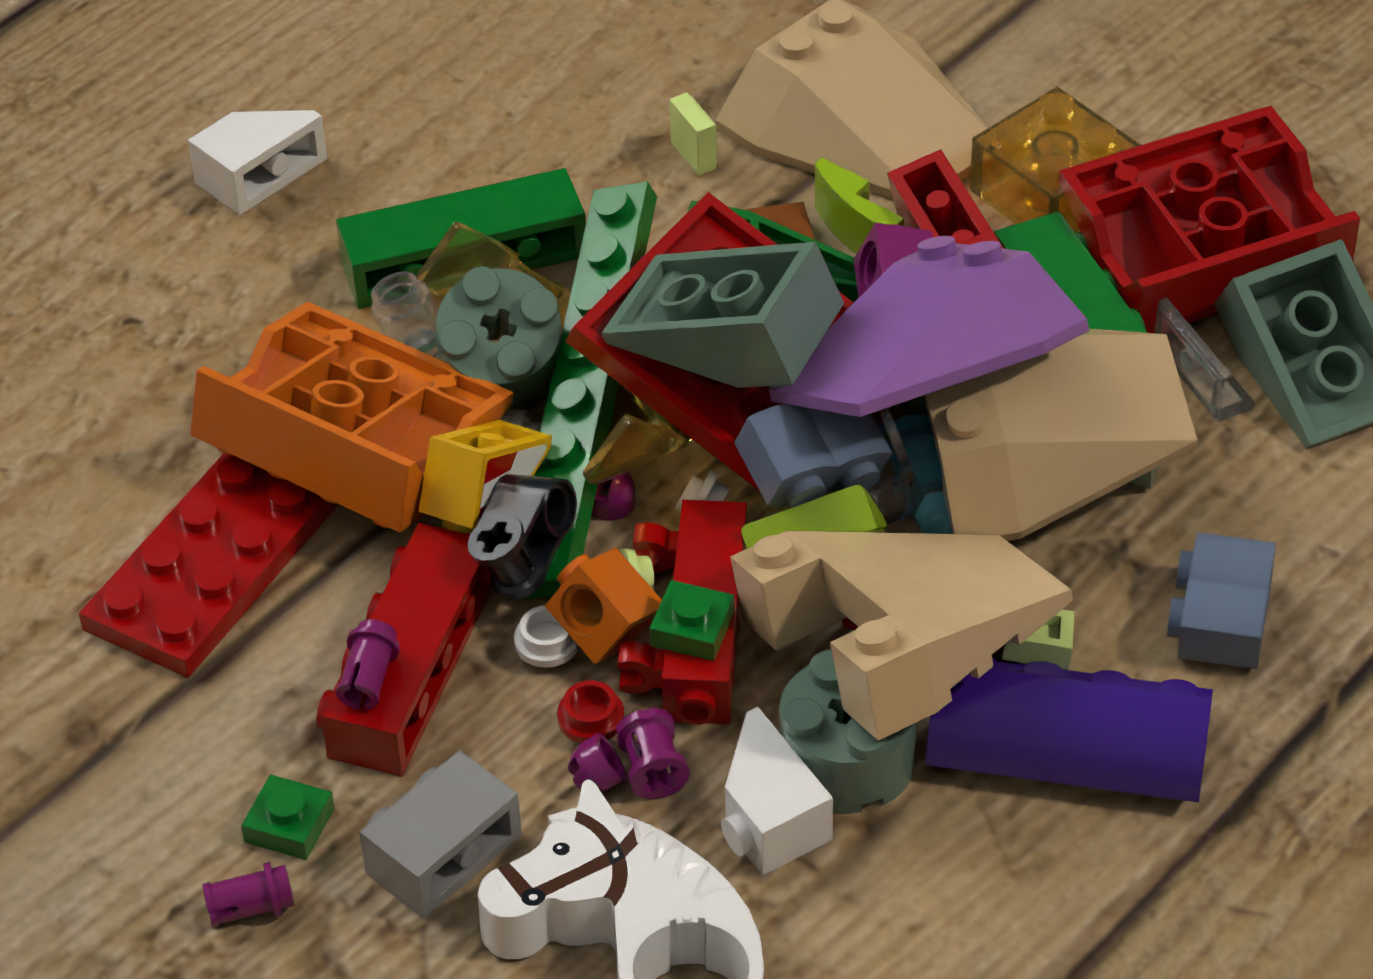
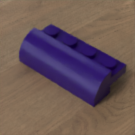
(1076, 729)

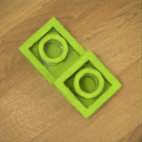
(845, 204)

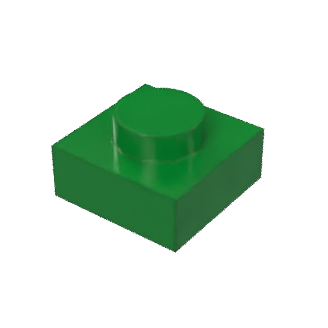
(692, 620)
(288, 817)

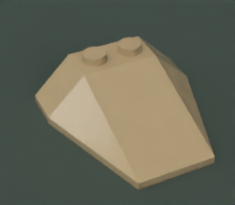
(850, 94)
(1057, 431)

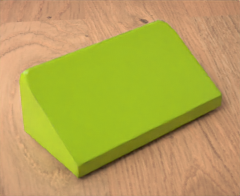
(838, 512)

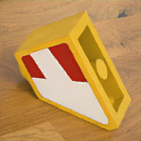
(468, 464)

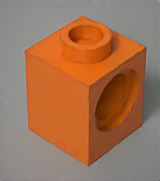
(603, 603)

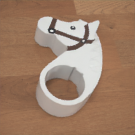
(623, 887)

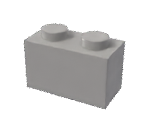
(440, 833)

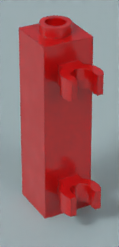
(700, 553)

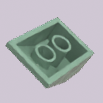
(731, 312)
(1306, 340)

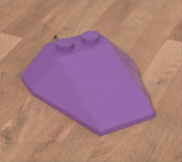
(934, 325)

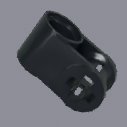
(522, 531)

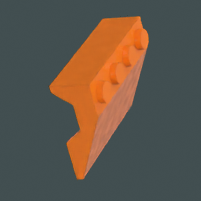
(341, 412)

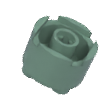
(505, 306)
(836, 747)

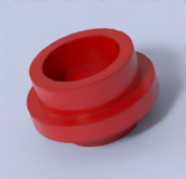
(588, 710)

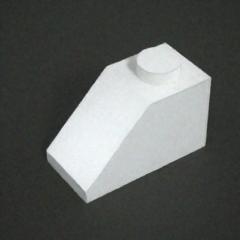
(256, 154)
(773, 799)

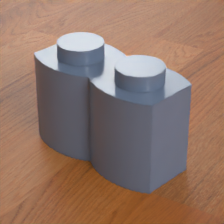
(810, 452)
(1223, 601)

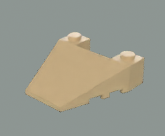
(921, 607)

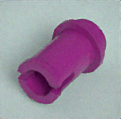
(371, 650)
(248, 895)

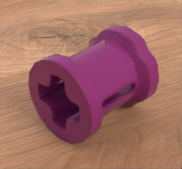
(652, 753)

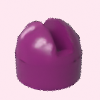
(618, 502)
(598, 762)

